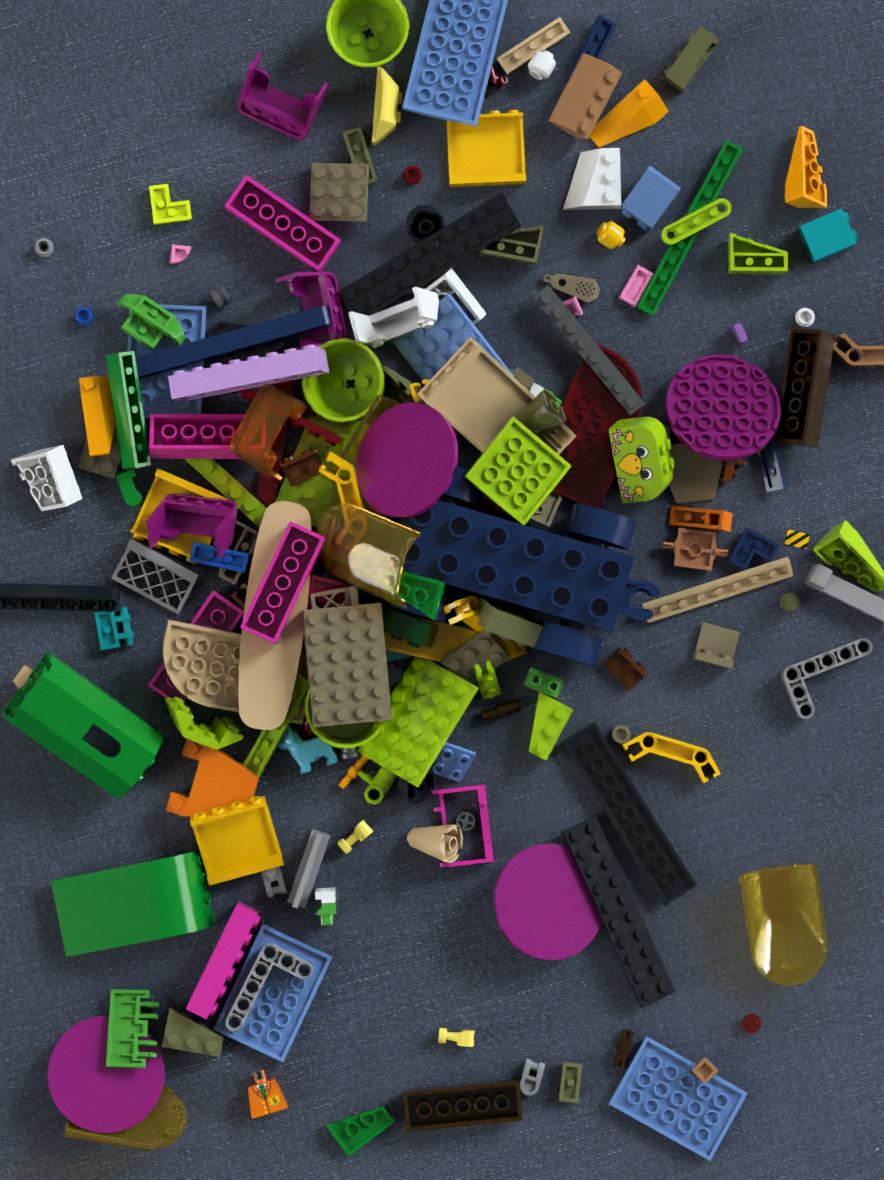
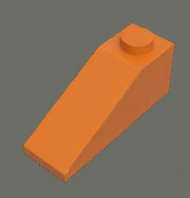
(701, 518)

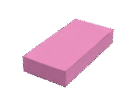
(636, 286)

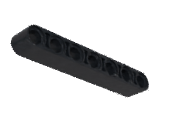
(59, 597)

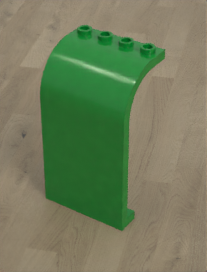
(133, 904)

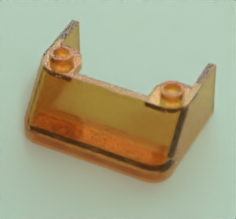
(262, 425)

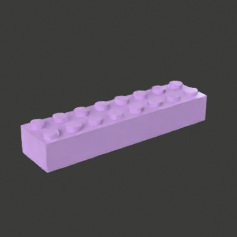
(248, 374)

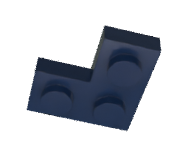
(750, 544)

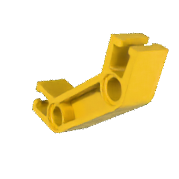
(347, 486)
(468, 612)
(674, 750)

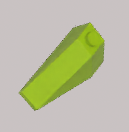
(848, 551)

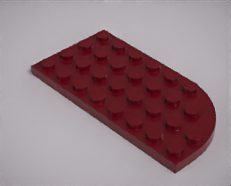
(589, 415)

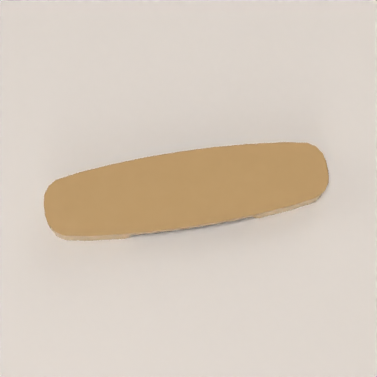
(269, 669)

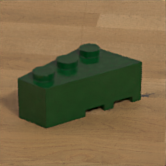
(408, 628)

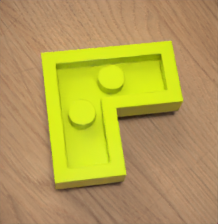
(166, 211)

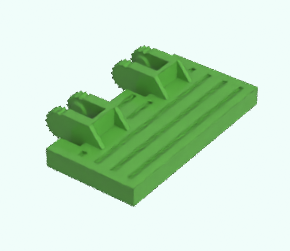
(126, 1028)

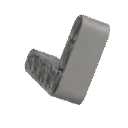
(843, 591)
(819, 667)
(259, 979)

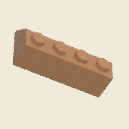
(585, 96)

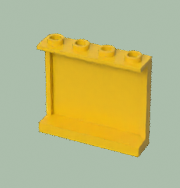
(488, 152)
(161, 487)
(237, 840)

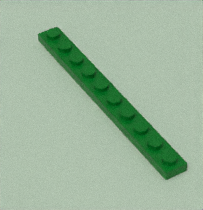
(676, 253)

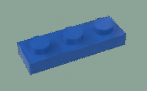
(230, 560)

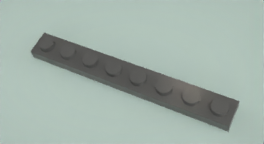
(589, 350)

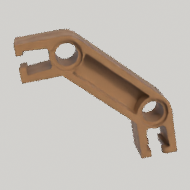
(867, 355)

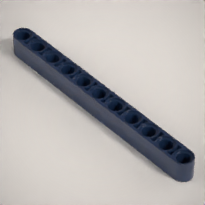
(233, 341)

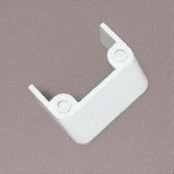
(397, 320)

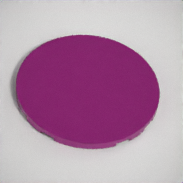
(722, 407)
(406, 460)
(545, 903)
(96, 1095)

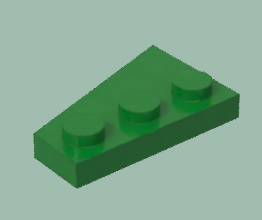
(421, 593)
(360, 1128)

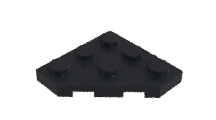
(261, 351)

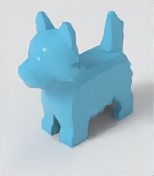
(306, 751)

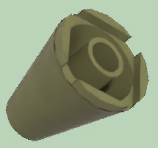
(542, 413)

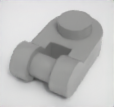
(273, 875)
(530, 1084)

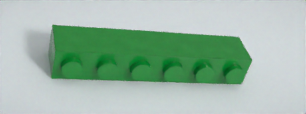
(128, 409)

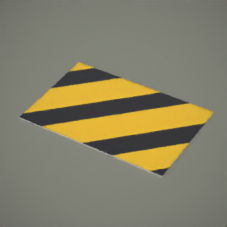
(797, 539)

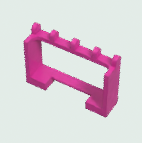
(484, 823)

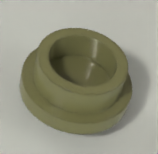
(789, 601)

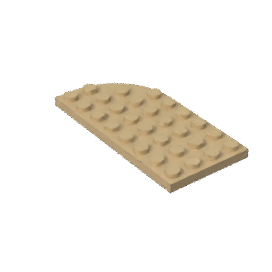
(206, 665)

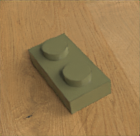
(570, 1082)

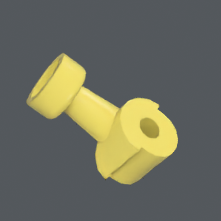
(361, 831)
(463, 1038)

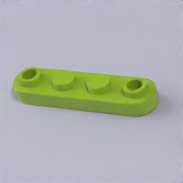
(696, 221)

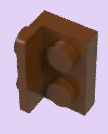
(302, 467)
(728, 471)
(625, 668)

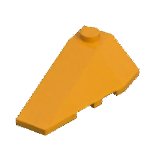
(633, 113)
(803, 179)
(98, 414)

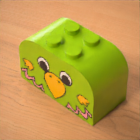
(641, 458)

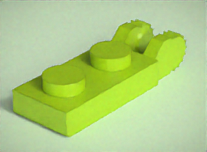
(487, 681)

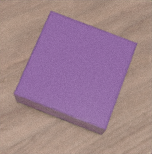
(739, 333)

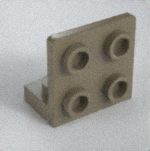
(716, 645)

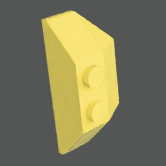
(386, 106)

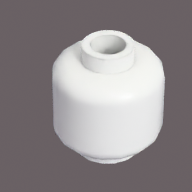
(541, 65)

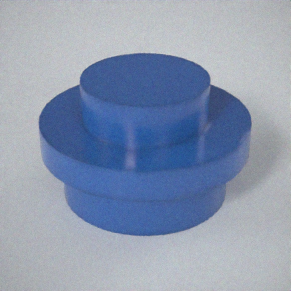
(84, 316)

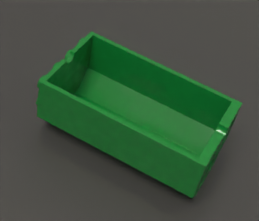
(61, 706)

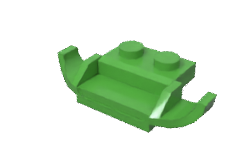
(149, 321)

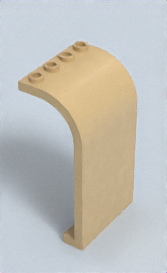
(482, 396)

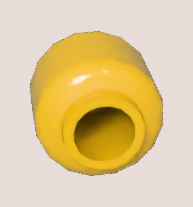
(611, 235)

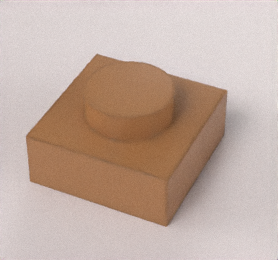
(704, 1070)

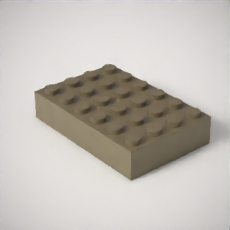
(346, 665)

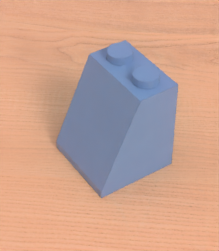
(650, 198)

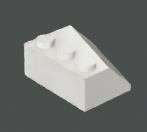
(596, 181)
(451, 284)
(49, 477)

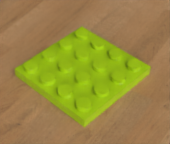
(517, 471)

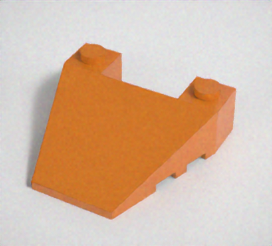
(216, 783)

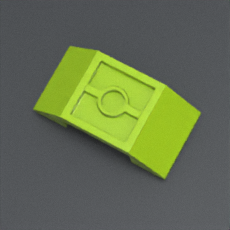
(217, 736)

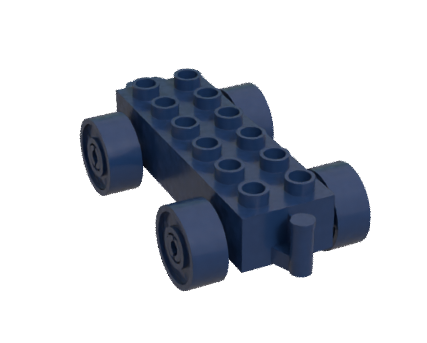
(530, 567)

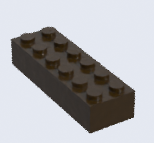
(804, 387)
(462, 1105)

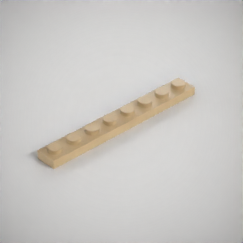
(719, 589)

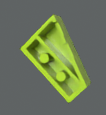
(754, 258)
(547, 725)

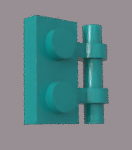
(108, 631)

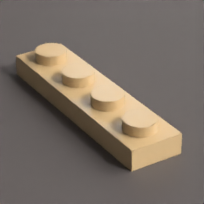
(537, 42)

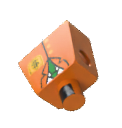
(265, 1096)

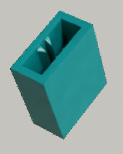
(828, 235)

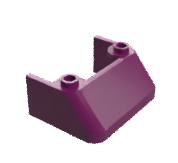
(275, 107)
(318, 290)
(193, 516)

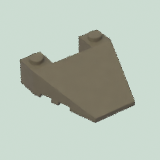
(693, 475)

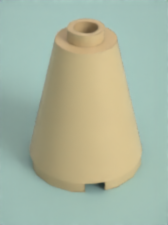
(437, 841)

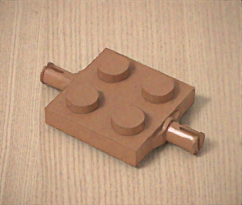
(695, 549)

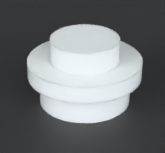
(805, 317)

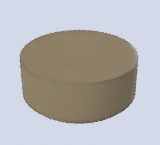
(620, 734)

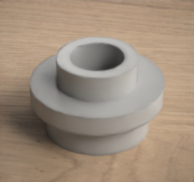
(44, 241)

